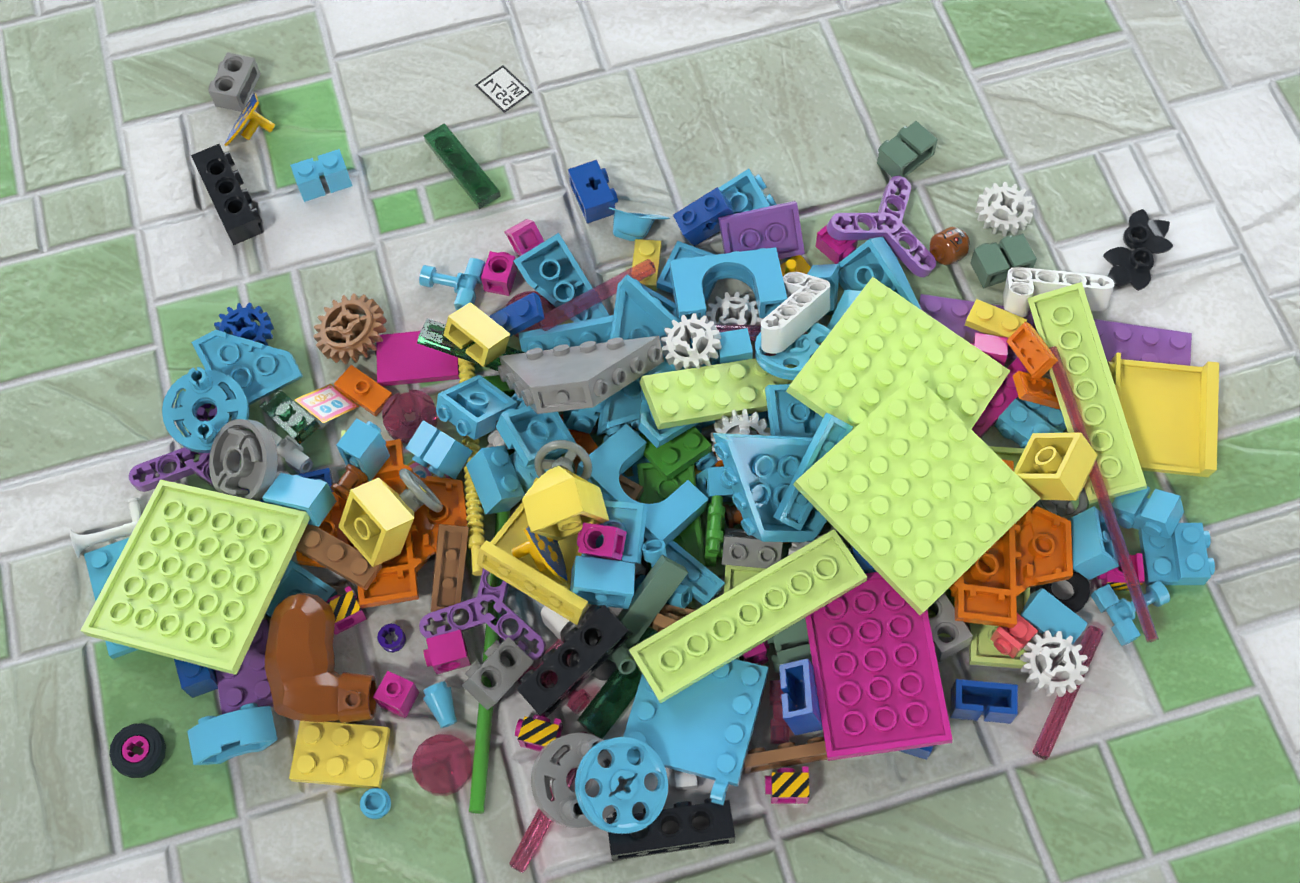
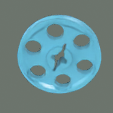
(797, 353)
(635, 789)

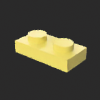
(648, 250)
(993, 320)

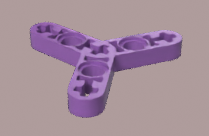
(892, 220)
(199, 468)
(476, 616)

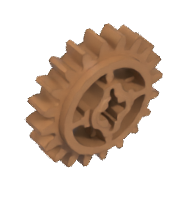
(354, 332)

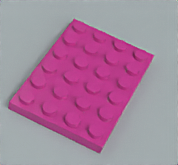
(876, 674)

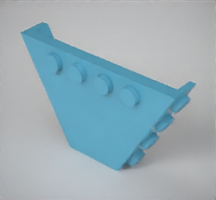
(634, 317)
(760, 474)

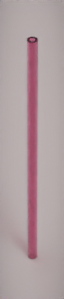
(1106, 506)

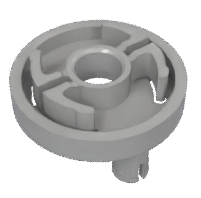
(257, 455)
(565, 808)

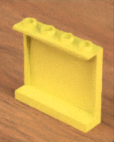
(1170, 414)
(523, 572)

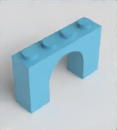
(756, 268)
(663, 519)

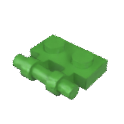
(715, 530)

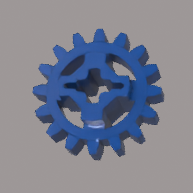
(242, 324)

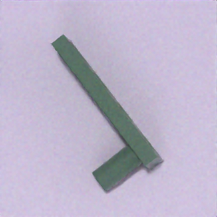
(645, 606)

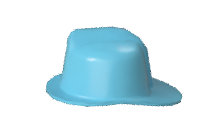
(633, 225)

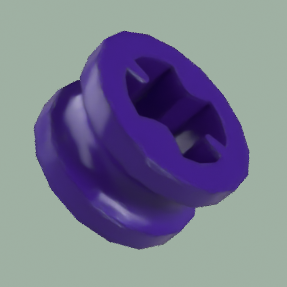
(395, 646)

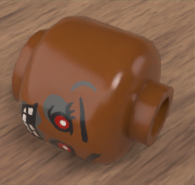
(950, 245)

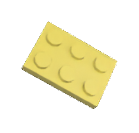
(340, 754)

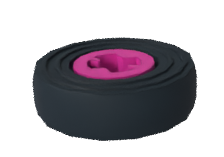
(138, 765)

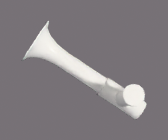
(82, 542)

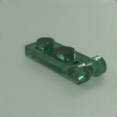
(290, 416)

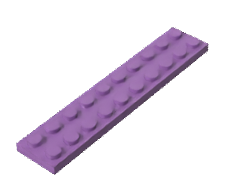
(1130, 340)

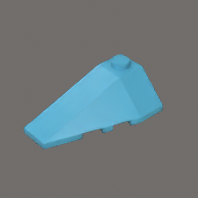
(877, 261)
(557, 276)

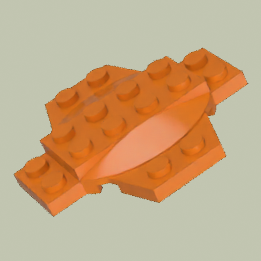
(1027, 555)
(398, 575)

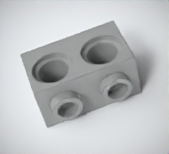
(234, 81)
(749, 551)
(945, 623)
(500, 675)

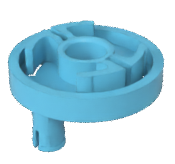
(202, 388)

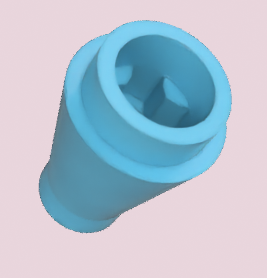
(440, 702)

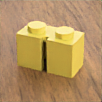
(474, 325)

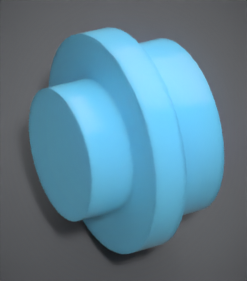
(375, 803)

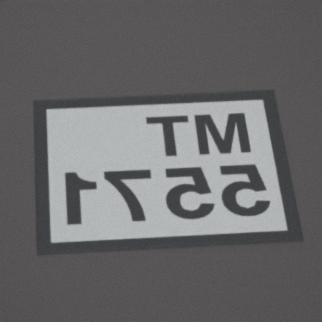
(503, 88)

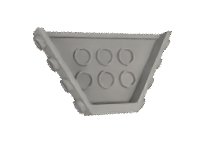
(580, 374)

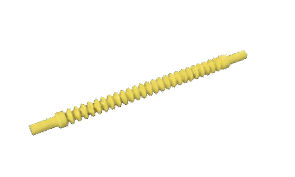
(473, 503)

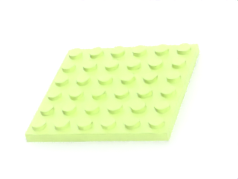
(880, 348)
(916, 493)
(197, 576)

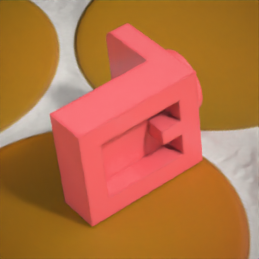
(1012, 640)

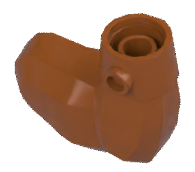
(303, 663)

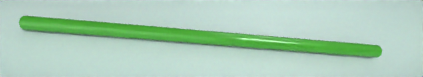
(484, 717)

